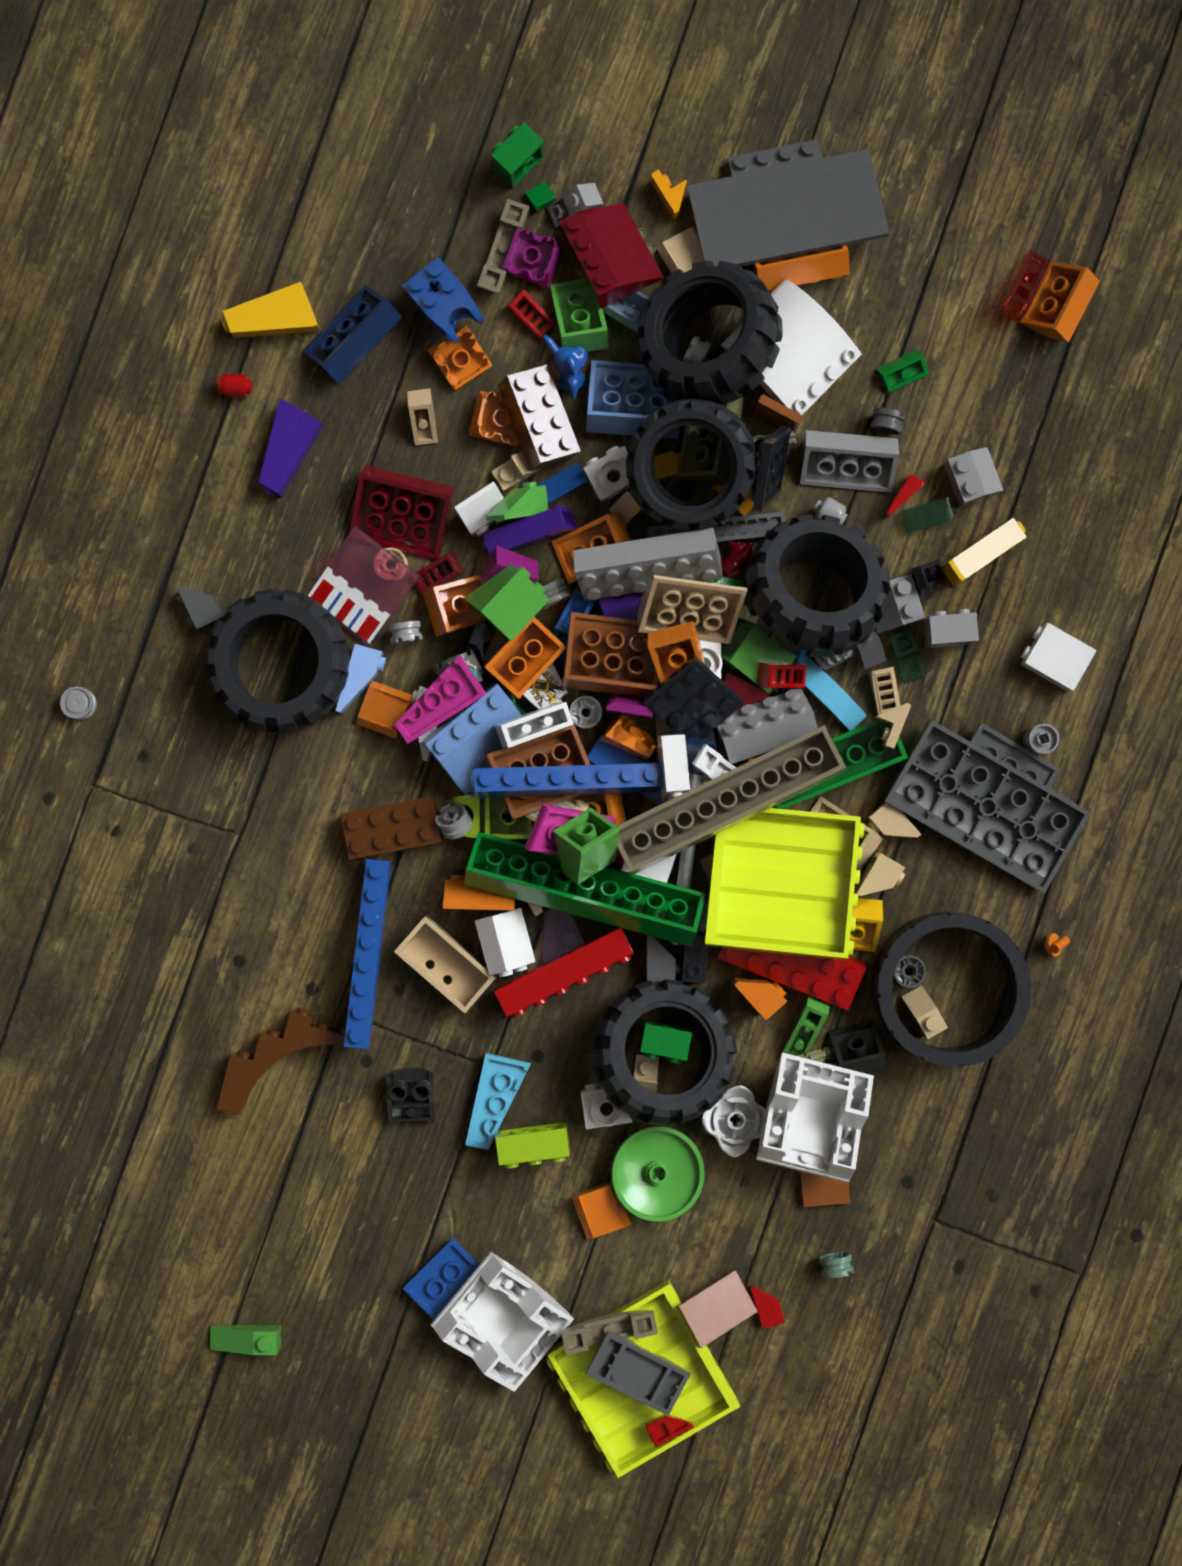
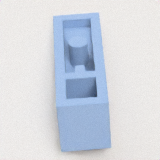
(362, 670)

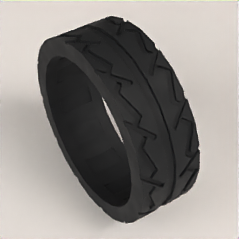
(1014, 1010)

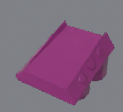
(533, 257)
(628, 705)

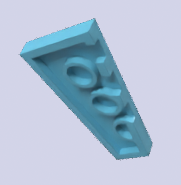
(495, 1093)

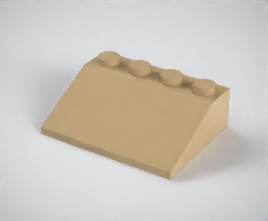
(680, 601)

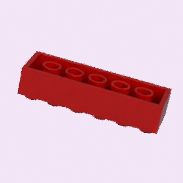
(563, 971)
(820, 977)

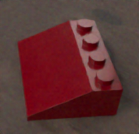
(610, 252)
(402, 511)

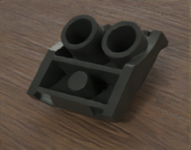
(410, 1095)

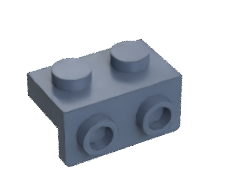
(628, 310)

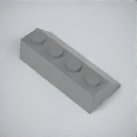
(849, 461)

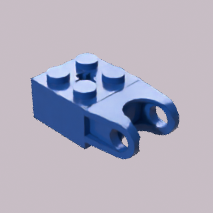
(441, 298)

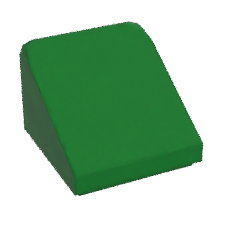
(540, 196)

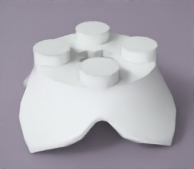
(735, 1138)

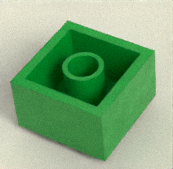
(517, 154)
(665, 1041)

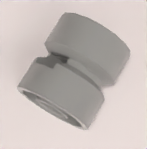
(1041, 739)

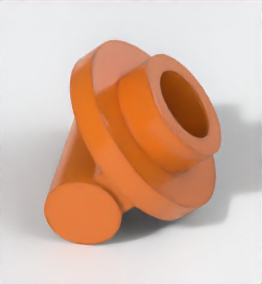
(1054, 944)

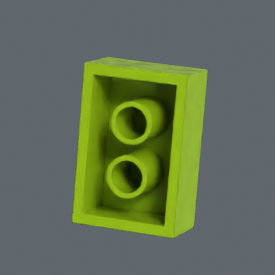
(533, 1144)

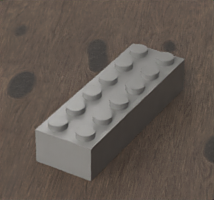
(631, 564)

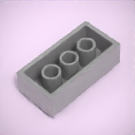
(766, 725)

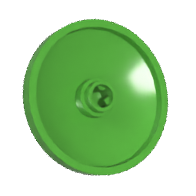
(657, 1173)

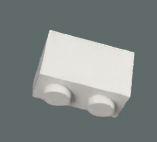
(477, 507)

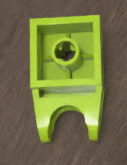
(489, 819)

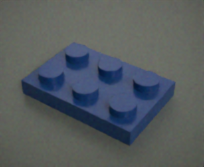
(441, 1278)

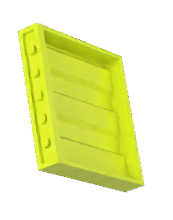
(786, 884)
(619, 1419)

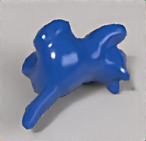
(568, 363)

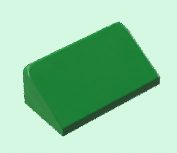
(903, 371)

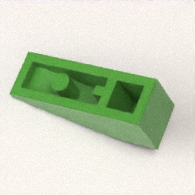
(521, 503)
(806, 1026)
(246, 1339)

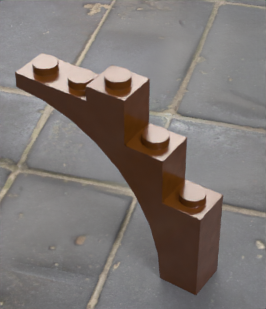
(245, 1070)

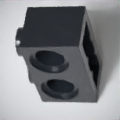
(695, 961)

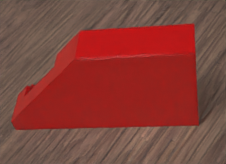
(767, 1307)
(666, 1428)

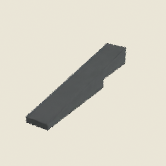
(732, 529)

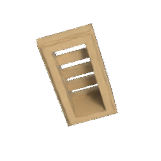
(875, 687)

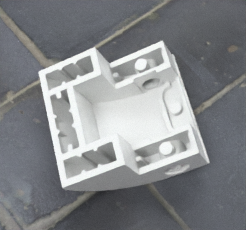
(811, 350)
(815, 1117)
(502, 1321)

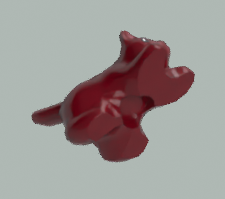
(736, 560)

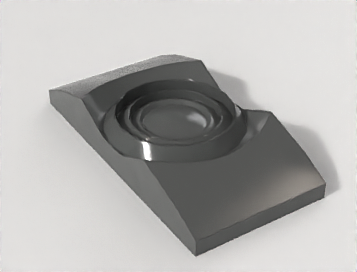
(638, 1372)

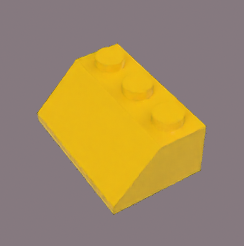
(868, 924)

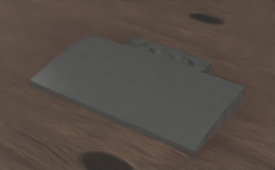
(787, 205)
(989, 800)

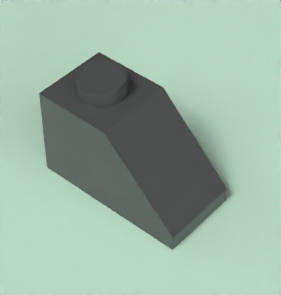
(659, 962)

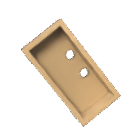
(433, 943)

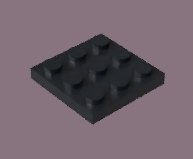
(771, 468)
(693, 700)

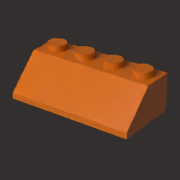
(804, 267)

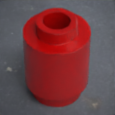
(235, 385)

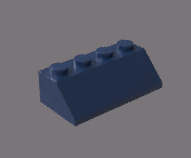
(352, 334)

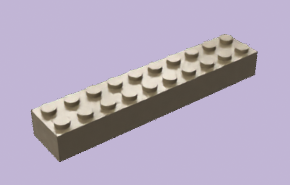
(729, 799)

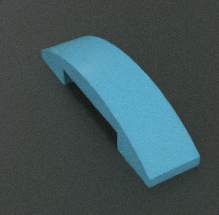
(832, 695)

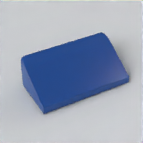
(565, 483)

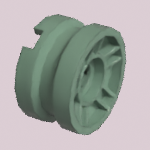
(836, 1264)

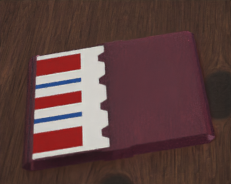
(363, 586)

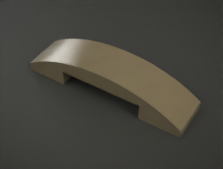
(492, 275)
(591, 1332)

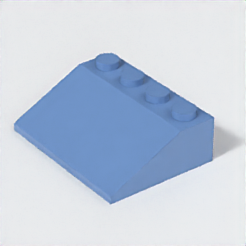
(616, 389)
(470, 735)

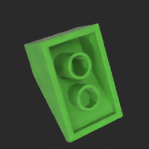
(578, 316)

